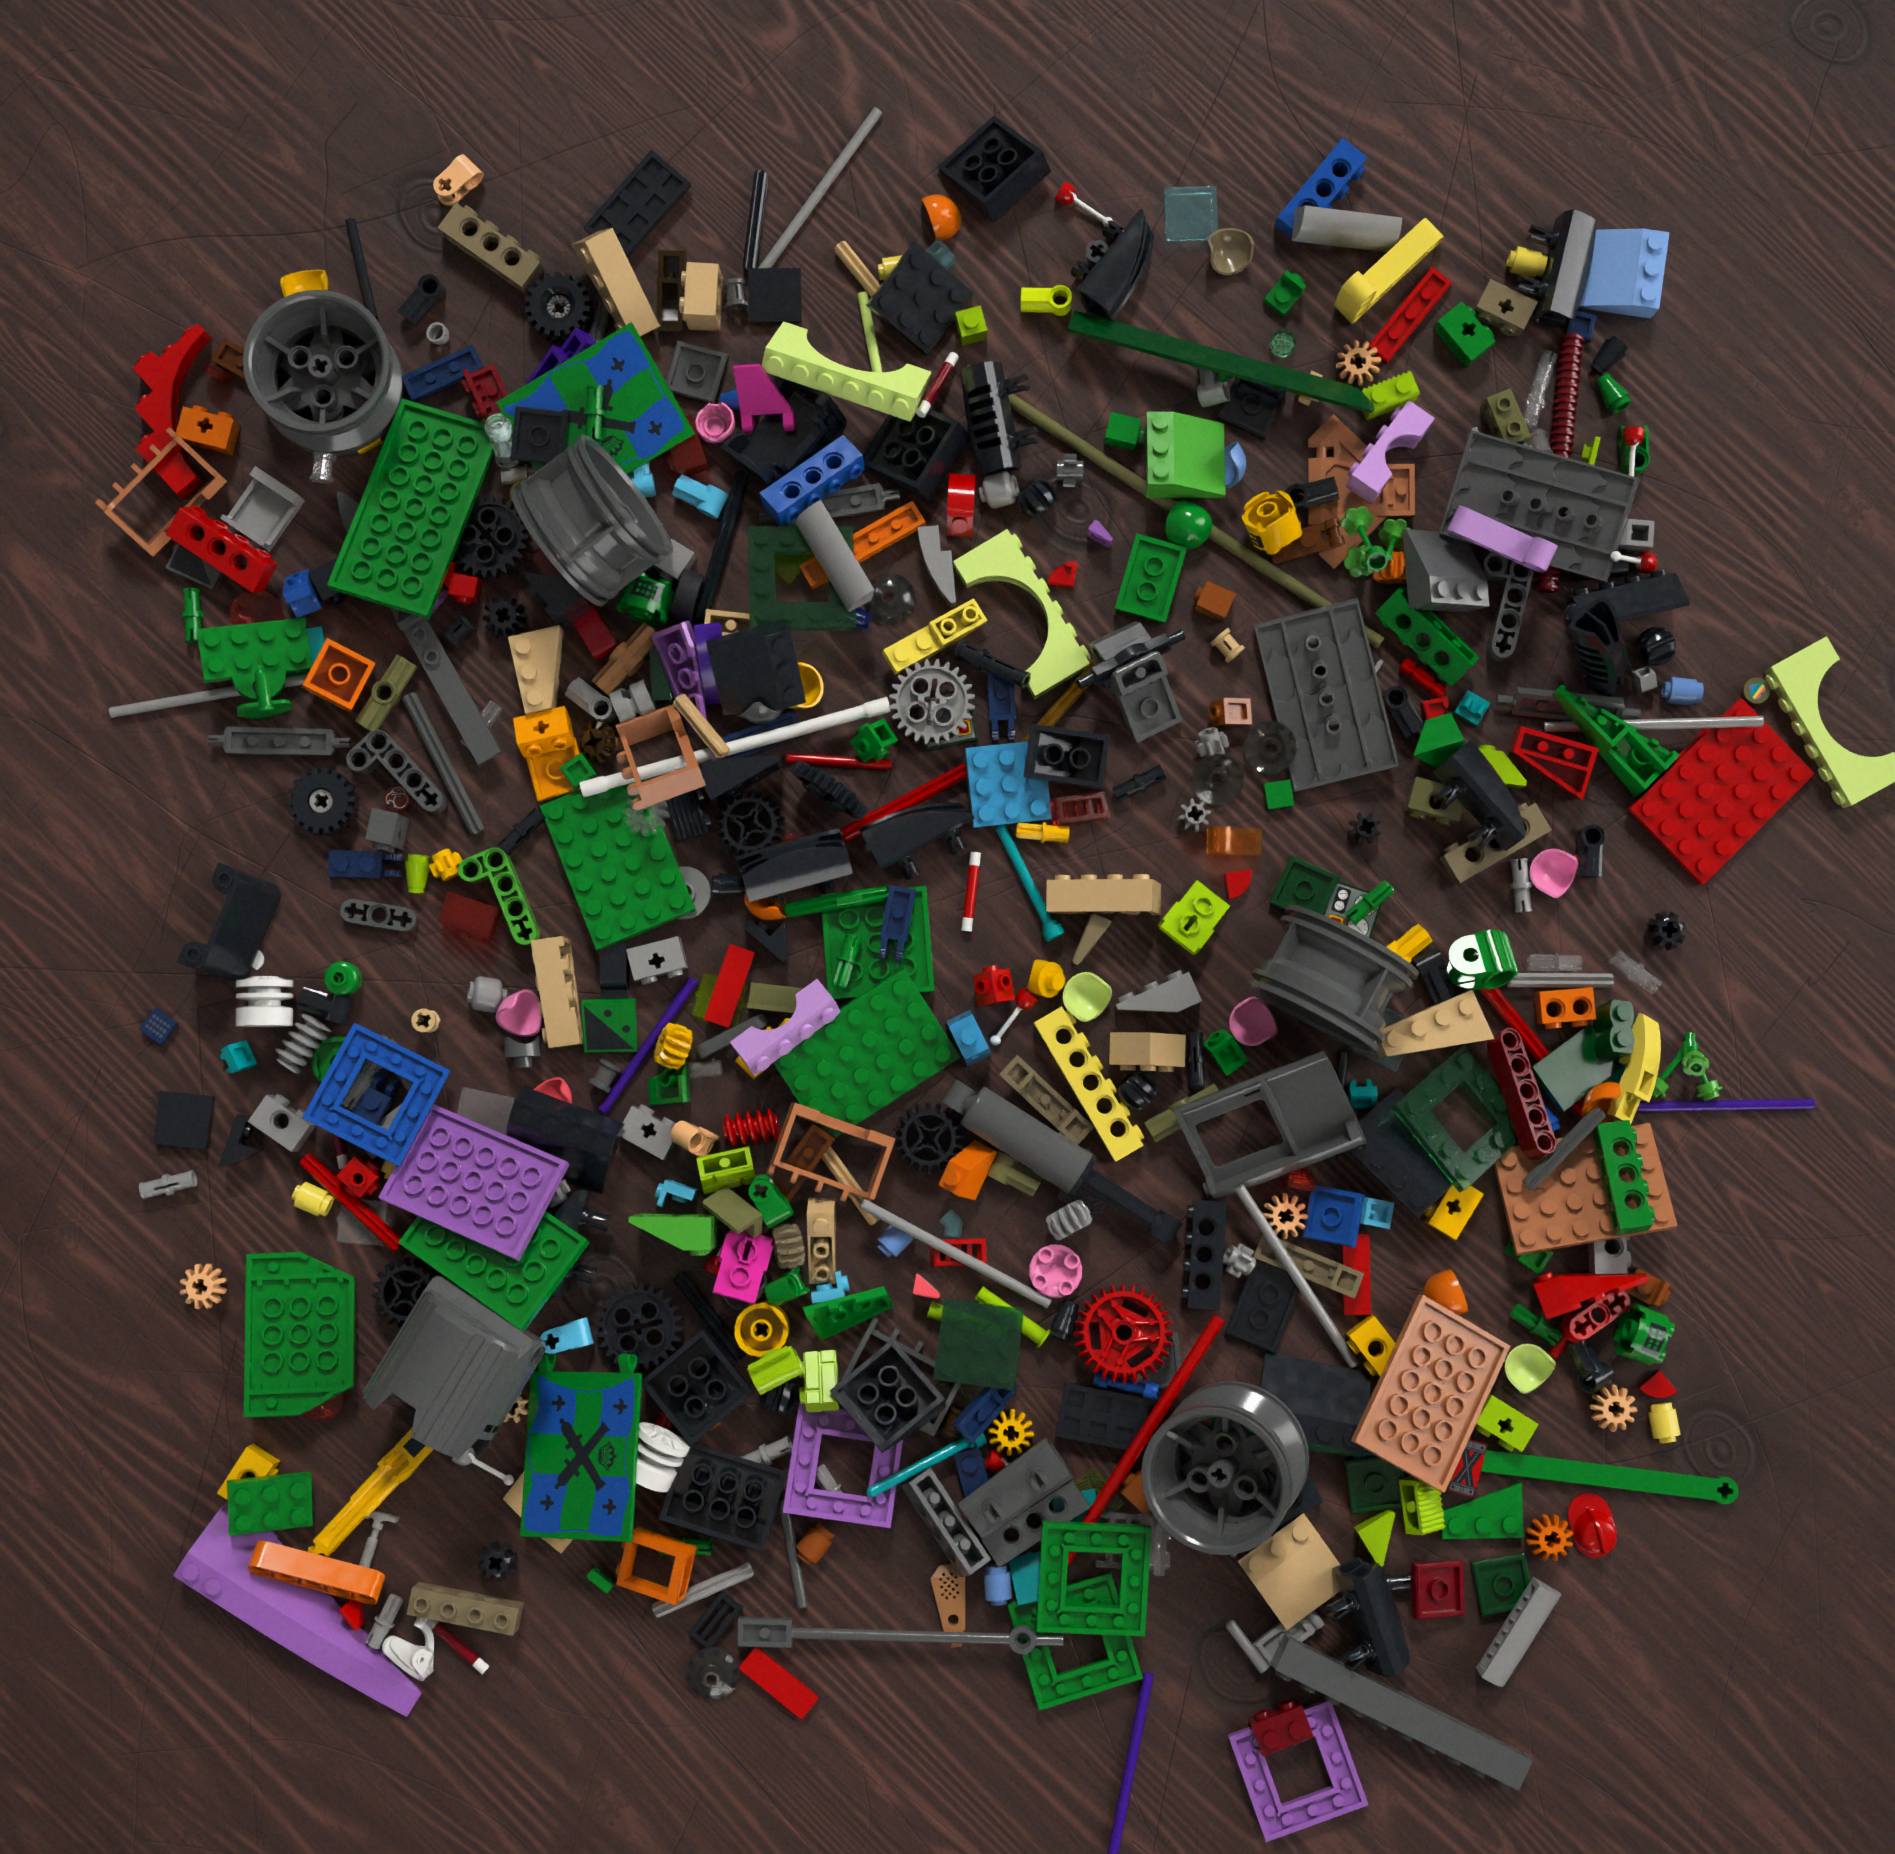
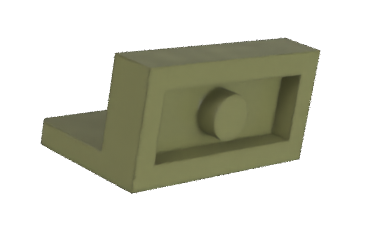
(772, 998)
(734, 1212)

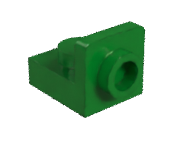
(1285, 293)
(1225, 1051)
(1533, 1261)

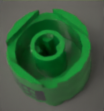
(647, 600)
(1643, 1334)

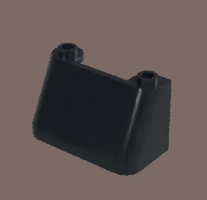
(773, 452)
(238, 928)

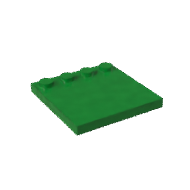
(866, 923)

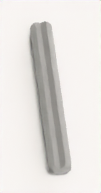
(1563, 980)
(706, 1588)

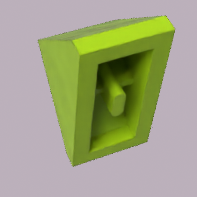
(1376, 1534)

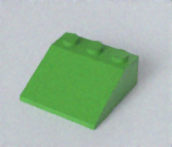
(1184, 456)
(686, 1231)

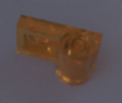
(1234, 841)

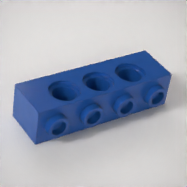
(1343, 158)
(818, 468)

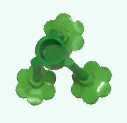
(1368, 557)

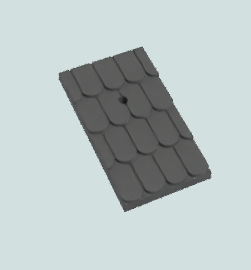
(1532, 491)
(1334, 711)

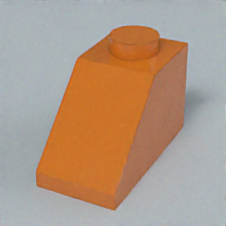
(968, 1170)

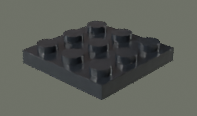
(919, 298)

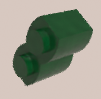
(1614, 1029)

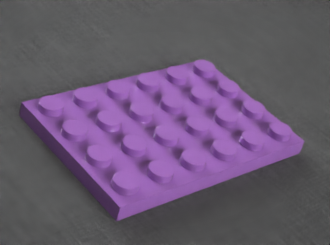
(475, 1182)

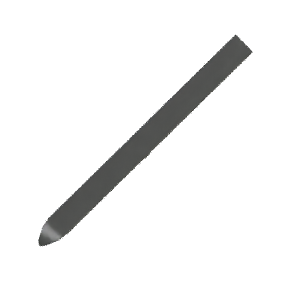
(438, 668)

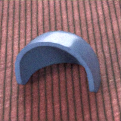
(1234, 464)

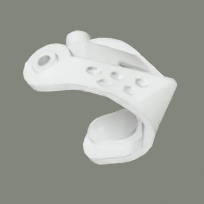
(411, 1658)

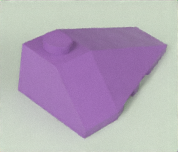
(680, 662)

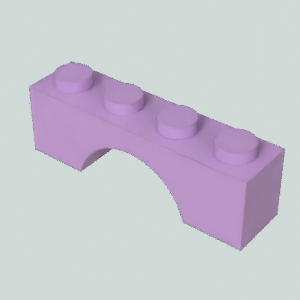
(1372, 473)
(763, 1047)

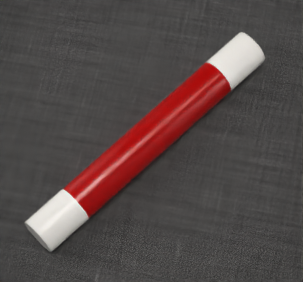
(971, 889)

